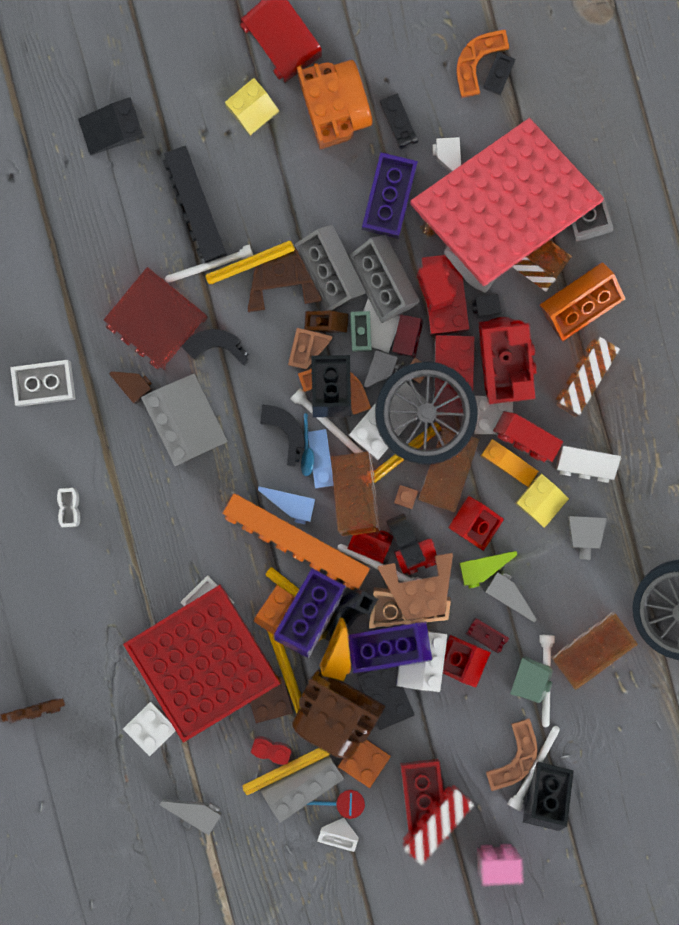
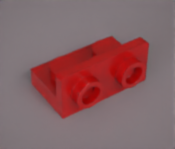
(372, 545)

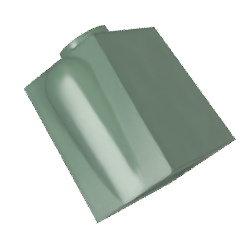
(532, 680)

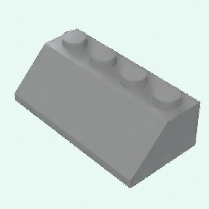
(330, 268)
(383, 278)
(301, 787)

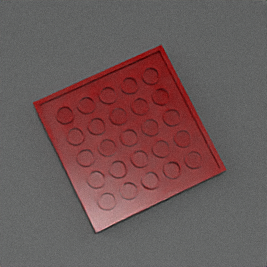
(202, 663)

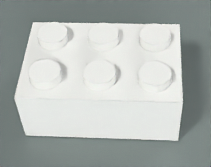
(42, 383)

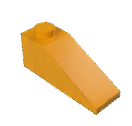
(509, 463)
(336, 658)

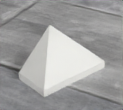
(339, 835)

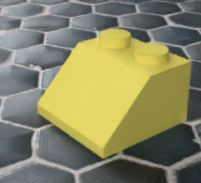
(251, 106)
(542, 500)

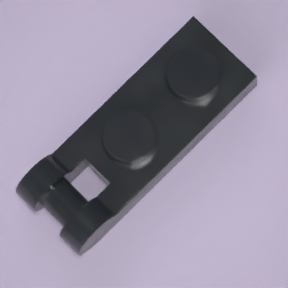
(398, 120)

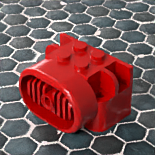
(507, 360)

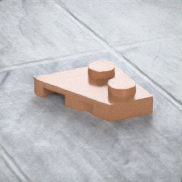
(306, 345)

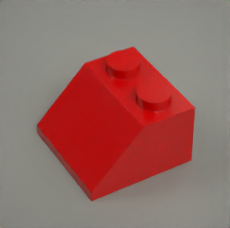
(476, 523)
(429, 552)
(464, 661)

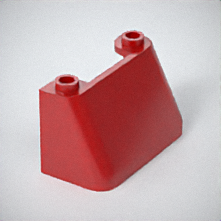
(282, 36)

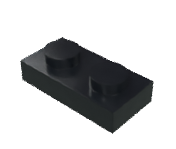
(499, 73)

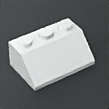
(587, 464)
(426, 674)

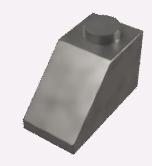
(381, 368)

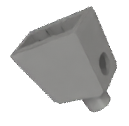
(586, 534)

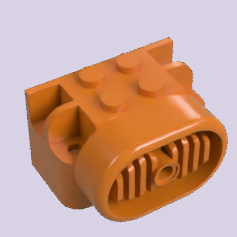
(335, 101)

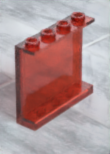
(154, 318)

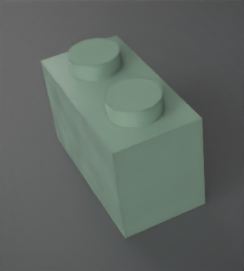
(361, 331)

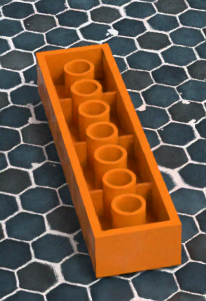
(295, 540)

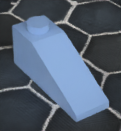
(322, 463)
(293, 505)

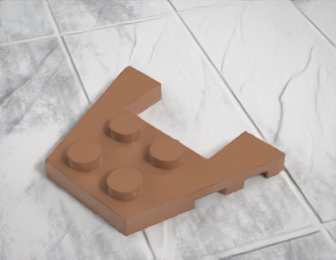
(422, 596)

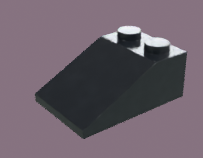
(111, 126)
(331, 386)
(549, 797)

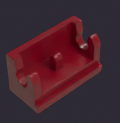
(407, 336)
(487, 635)

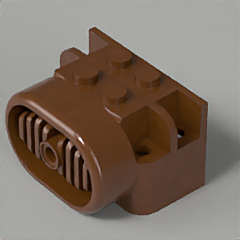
(335, 715)

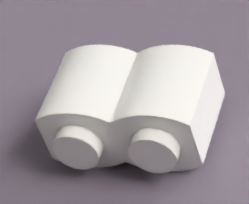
(68, 501)

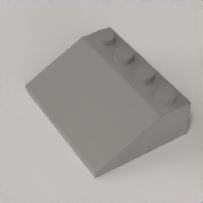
(184, 419)

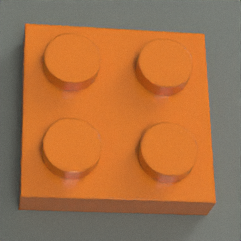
(365, 763)

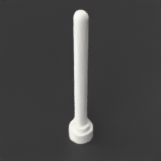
(244, 253)
(300, 398)
(401, 577)
(546, 642)
(517, 800)

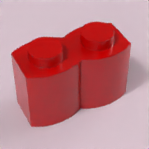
(276, 752)

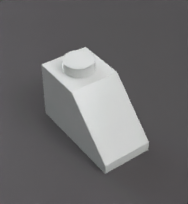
(447, 152)

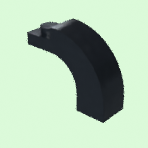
(211, 338)
(281, 418)
(405, 540)
(350, 607)

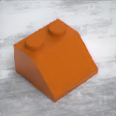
(274, 609)

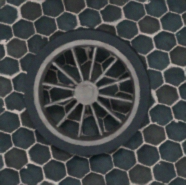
(426, 412)
(641, 604)

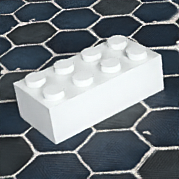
(366, 431)

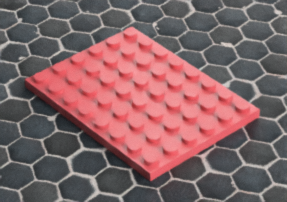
(506, 201)

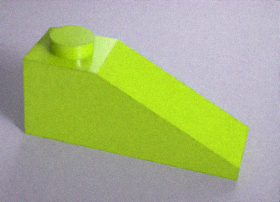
(481, 569)

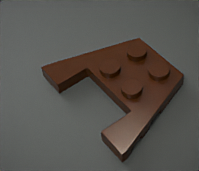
(279, 273)
(33, 711)

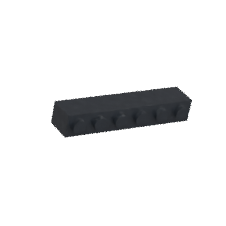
(195, 204)

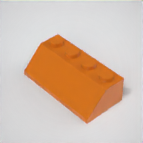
(582, 301)

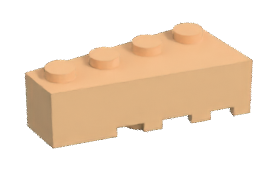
(387, 612)

